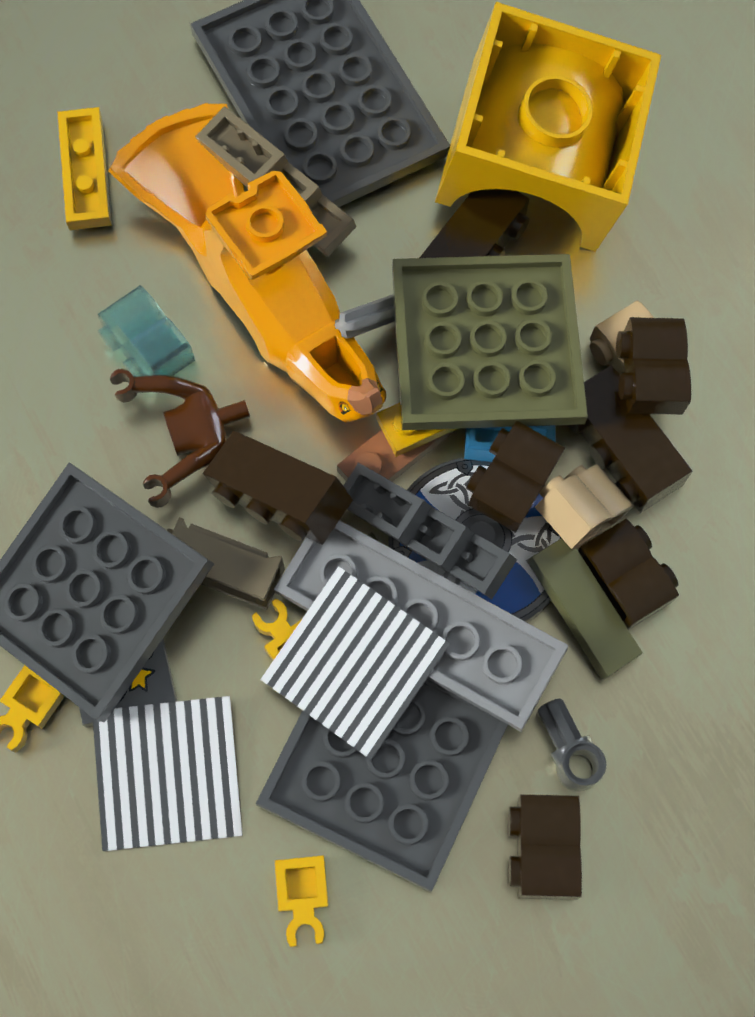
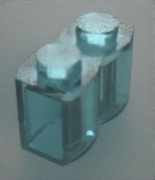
(144, 335)

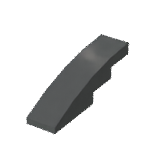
(428, 531)

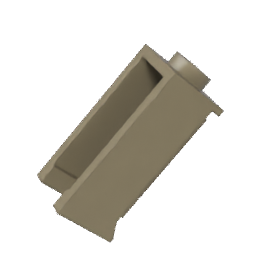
(237, 567)

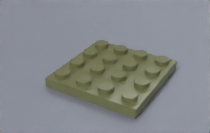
(487, 342)

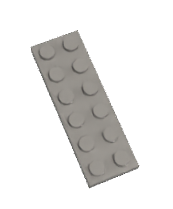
(491, 653)

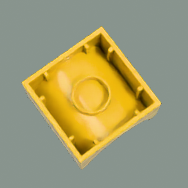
(552, 118)

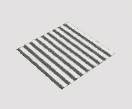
(355, 662)
(167, 774)

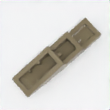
(252, 156)

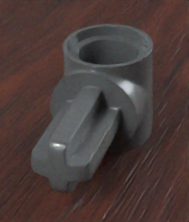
(569, 743)

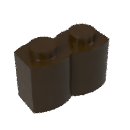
(655, 366)
(514, 476)
(629, 572)
(547, 847)

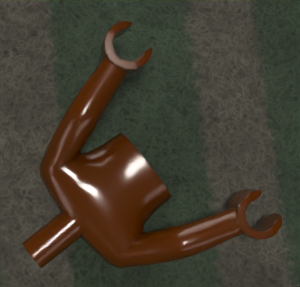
(193, 426)

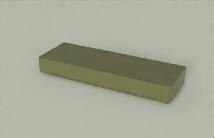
(584, 608)

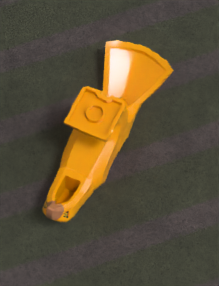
(254, 257)

